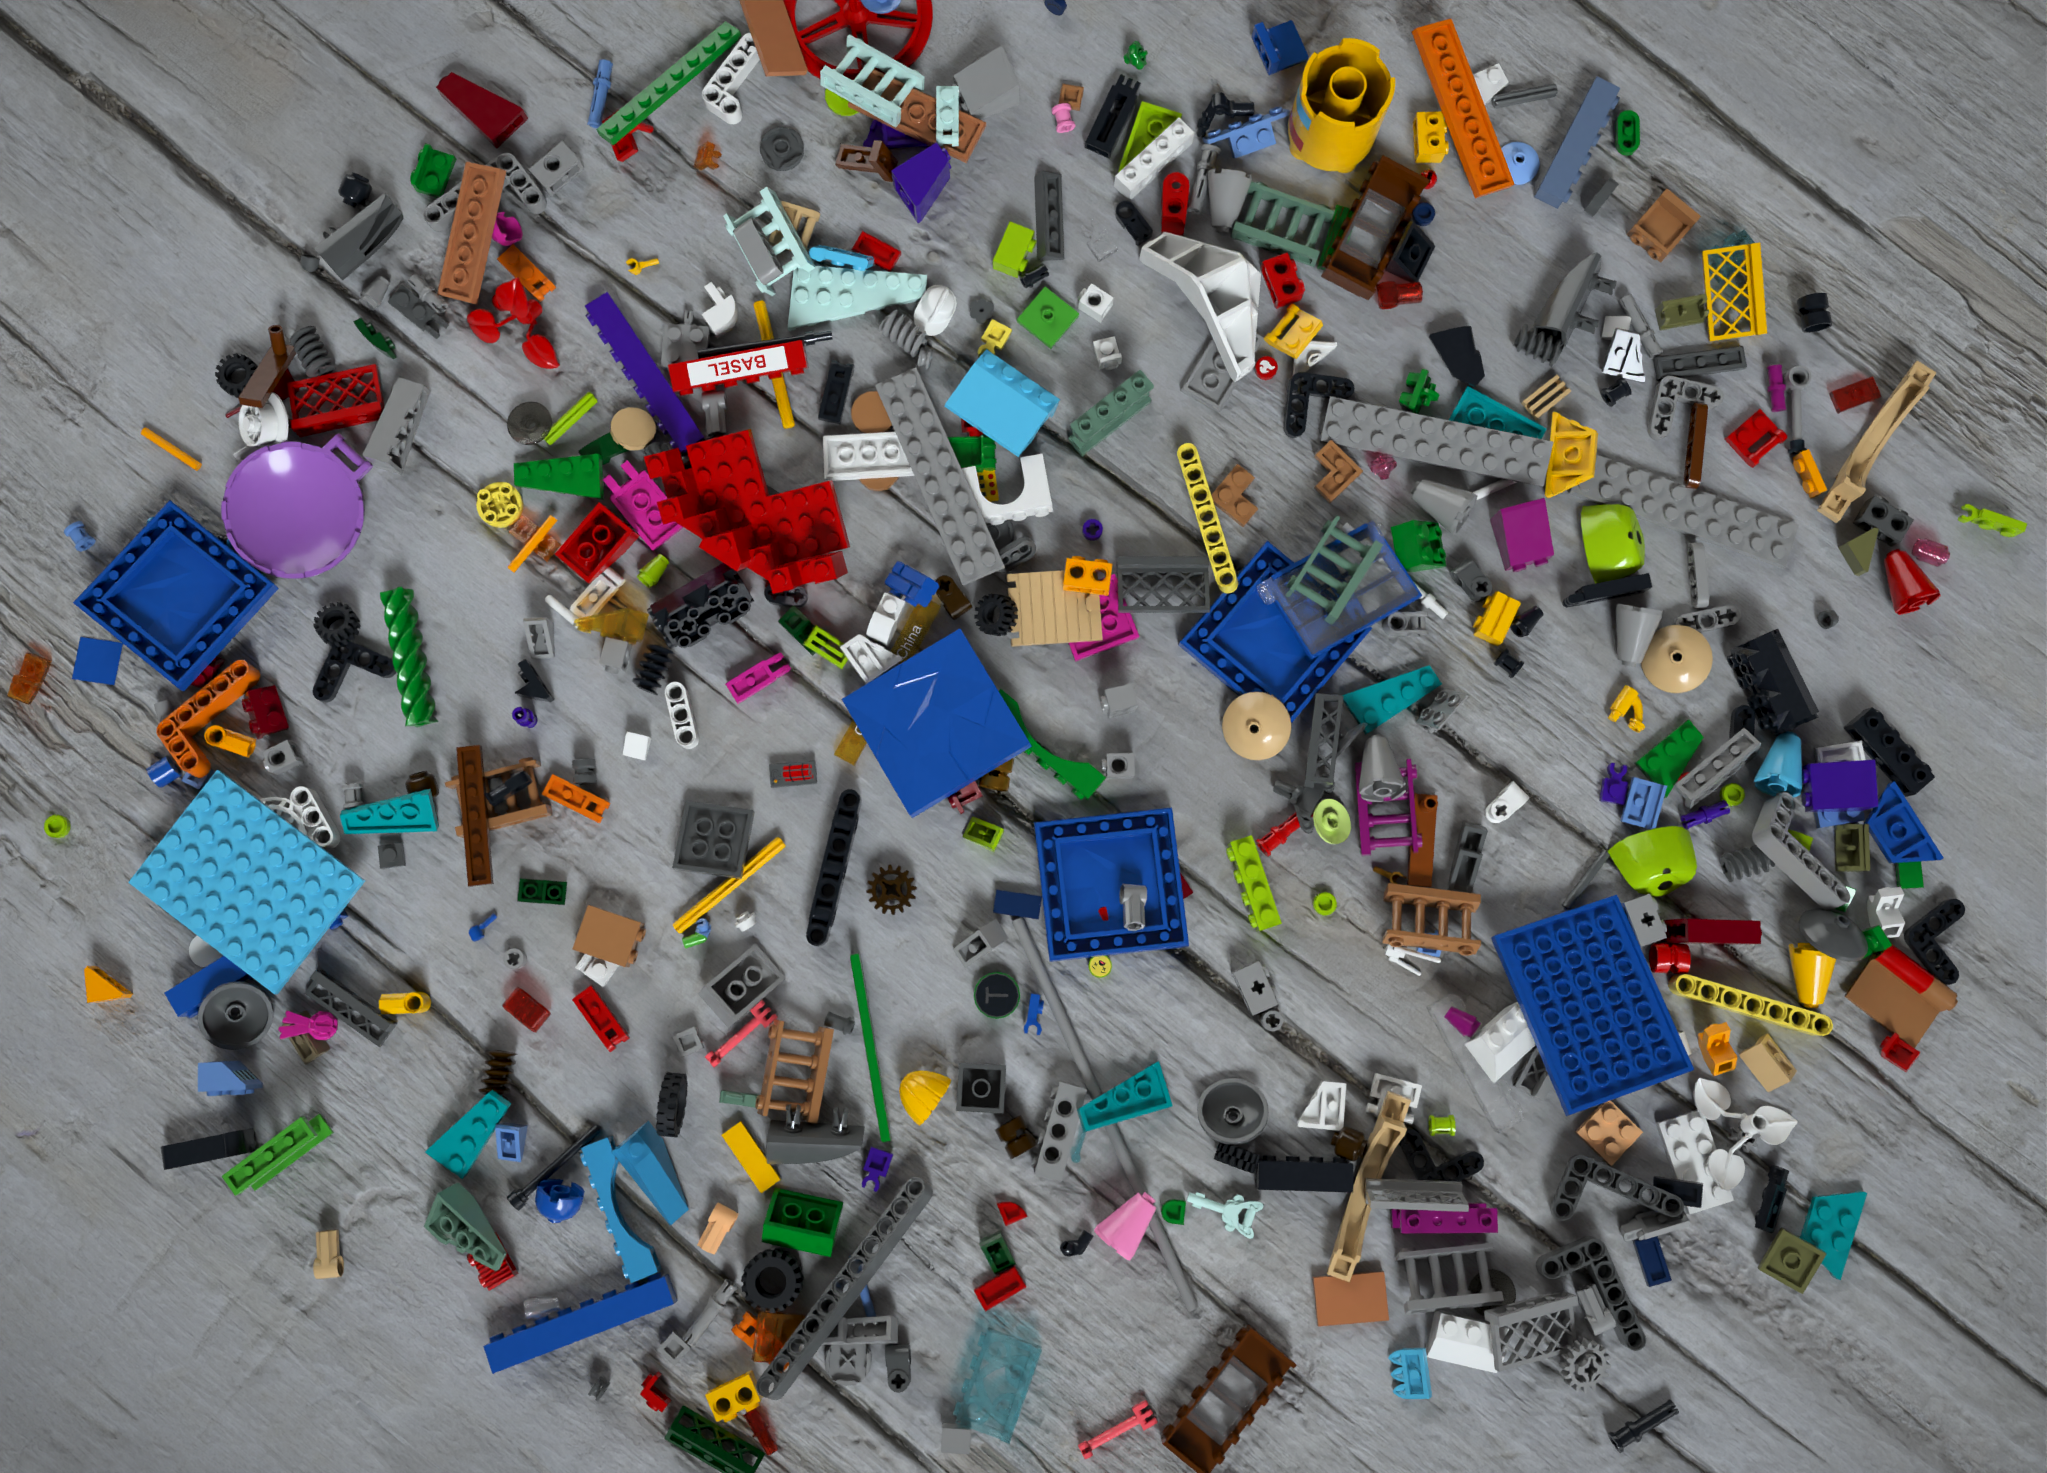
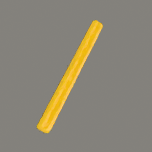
(779, 383)
(728, 886)

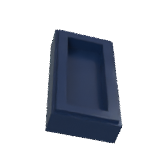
(1017, 904)
(1652, 1261)

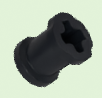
(1616, 392)
(1508, 663)

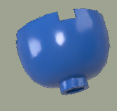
(558, 1201)

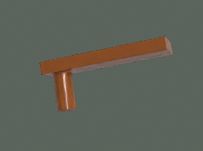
(1421, 863)

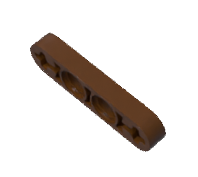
(1695, 445)

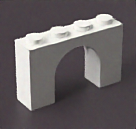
(1033, 500)

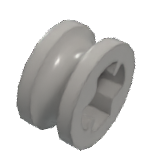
(925, 357)
(522, 959)
(1267, 1026)

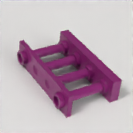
(1368, 820)
(1477, 1220)

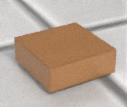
(1071, 95)

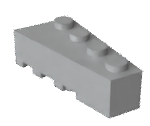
(397, 426)

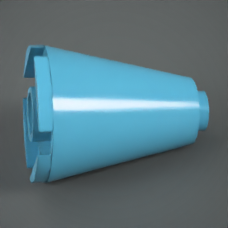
(1782, 767)

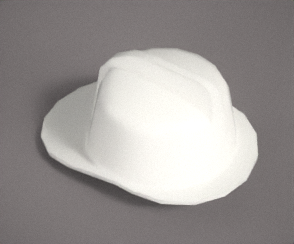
(935, 310)

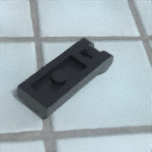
(836, 392)

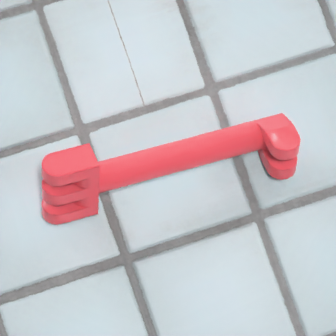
(715, 1057)
(1139, 1418)

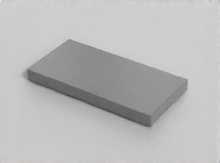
(1210, 380)

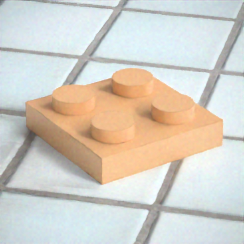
(1608, 1132)

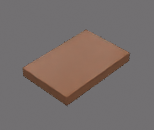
(1350, 1302)

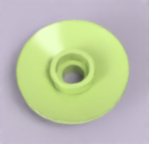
(1332, 821)

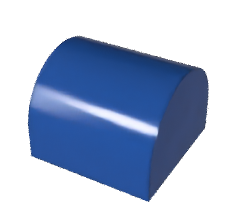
(163, 771)

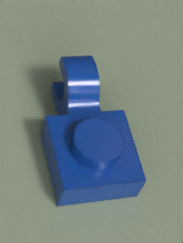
(1035, 1008)

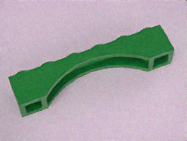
(1078, 775)

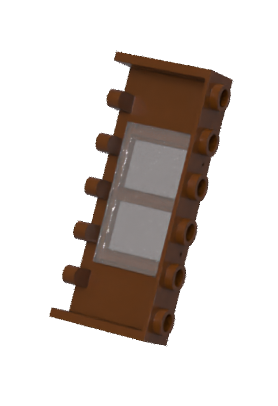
(1373, 227)
(1226, 1401)

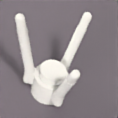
(1396, 952)

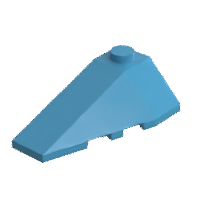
(651, 1168)

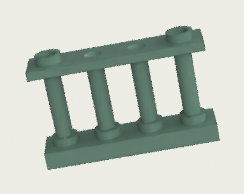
(1266, 239)
(1355, 570)

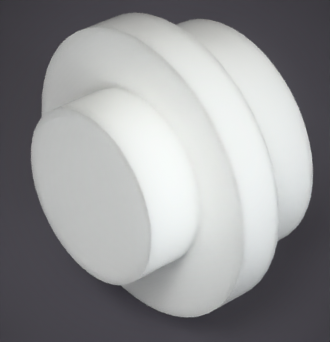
(745, 921)

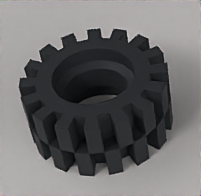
(229, 367)
(986, 610)
(331, 615)
(1237, 1157)

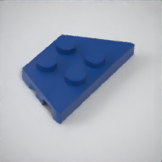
(1899, 830)

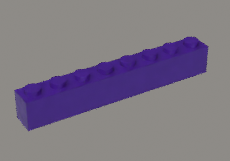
(644, 372)

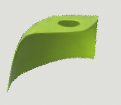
(1607, 544)
(1648, 853)

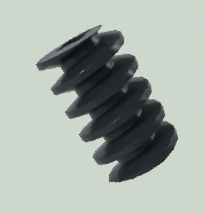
(652, 668)

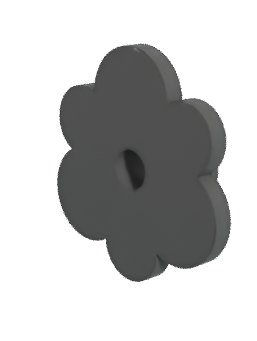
(977, 306)

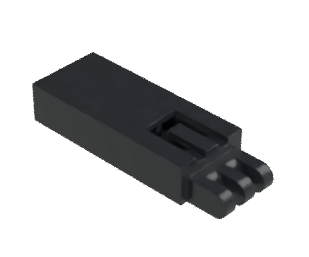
(1110, 126)
(1609, 590)

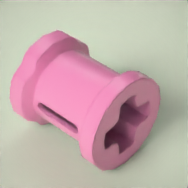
(1063, 117)

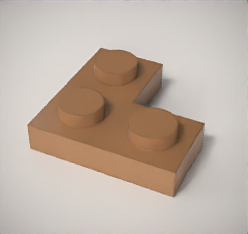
(1341, 471)
(1229, 496)

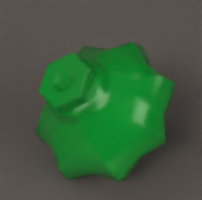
(1136, 55)

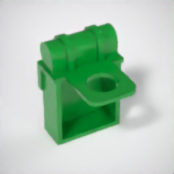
(975, 451)

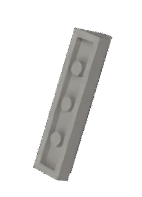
(1718, 768)
(1543, 1083)

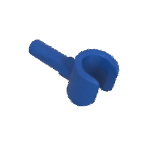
(476, 931)

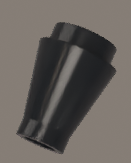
(1525, 622)

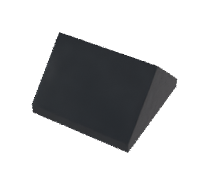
(1411, 254)

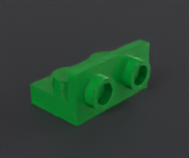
(432, 171)

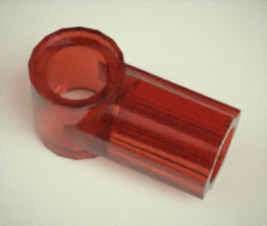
(1393, 294)

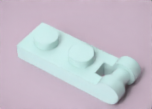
(947, 115)

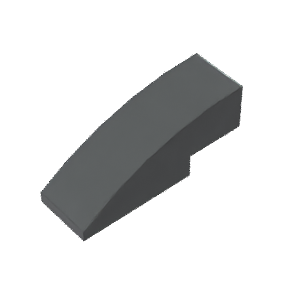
(1467, 857)

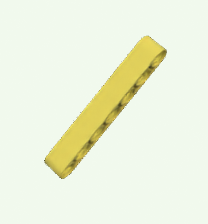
(1203, 508)
(1761, 1006)

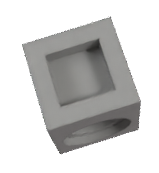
(615, 655)
(292, 757)
(1127, 759)

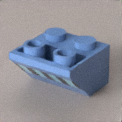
(226, 1078)

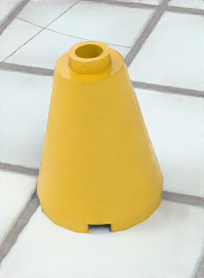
(1811, 973)

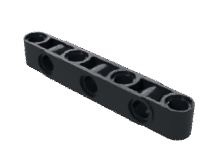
(834, 867)

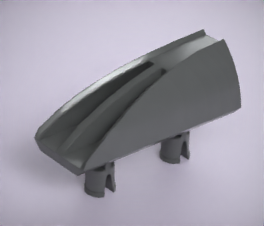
(360, 236)
(1565, 304)
(811, 1142)

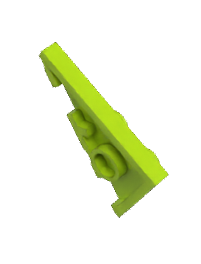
(1147, 127)

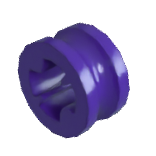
(1086, 526)

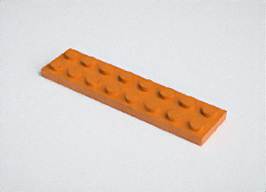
(1463, 108)

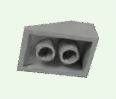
(741, 985)

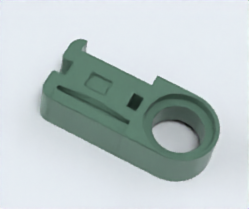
(738, 1098)

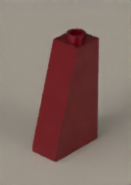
(484, 110)
(1713, 931)

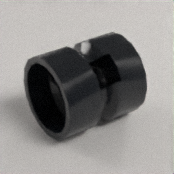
(1814, 312)

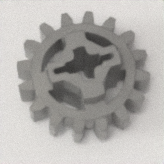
(1585, 1365)

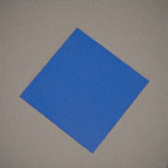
(97, 661)

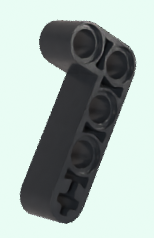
(208, 1148)

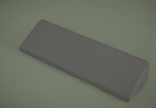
(1049, 216)

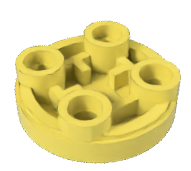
(499, 504)

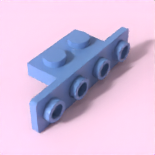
(1250, 135)

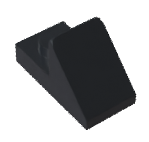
(536, 688)

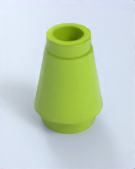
(652, 571)

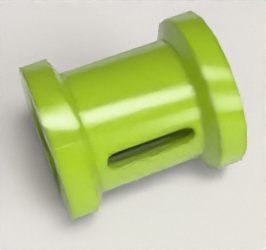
(1441, 1125)

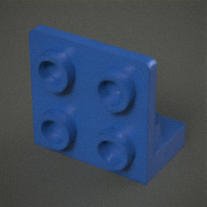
(1279, 46)

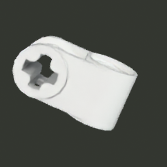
(1508, 801)

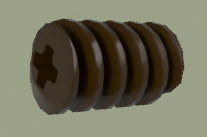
(498, 1072)

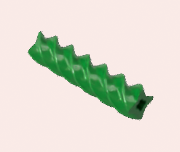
(407, 657)

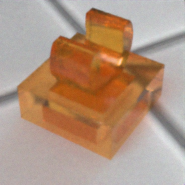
(705, 155)

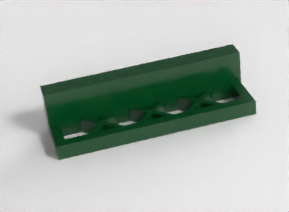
(706, 1449)

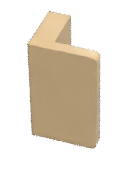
(1768, 1063)

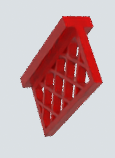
(336, 418)

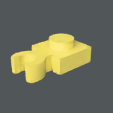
(994, 337)

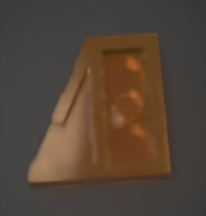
(772, 1334)

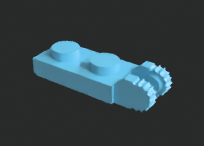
(840, 257)

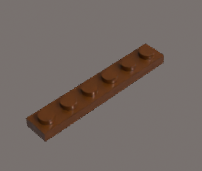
(474, 815)

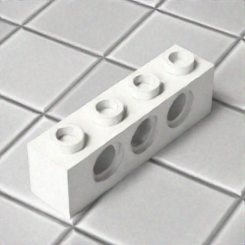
(1154, 159)

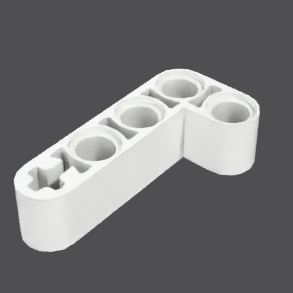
(743, 52)

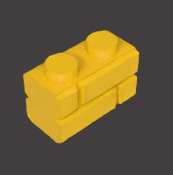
(1496, 618)

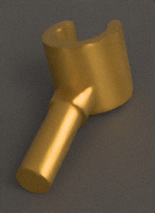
(1392, 876)

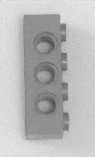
(1055, 1168)

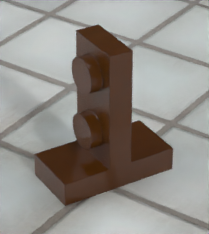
(868, 159)

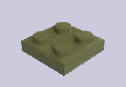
(1792, 1260)

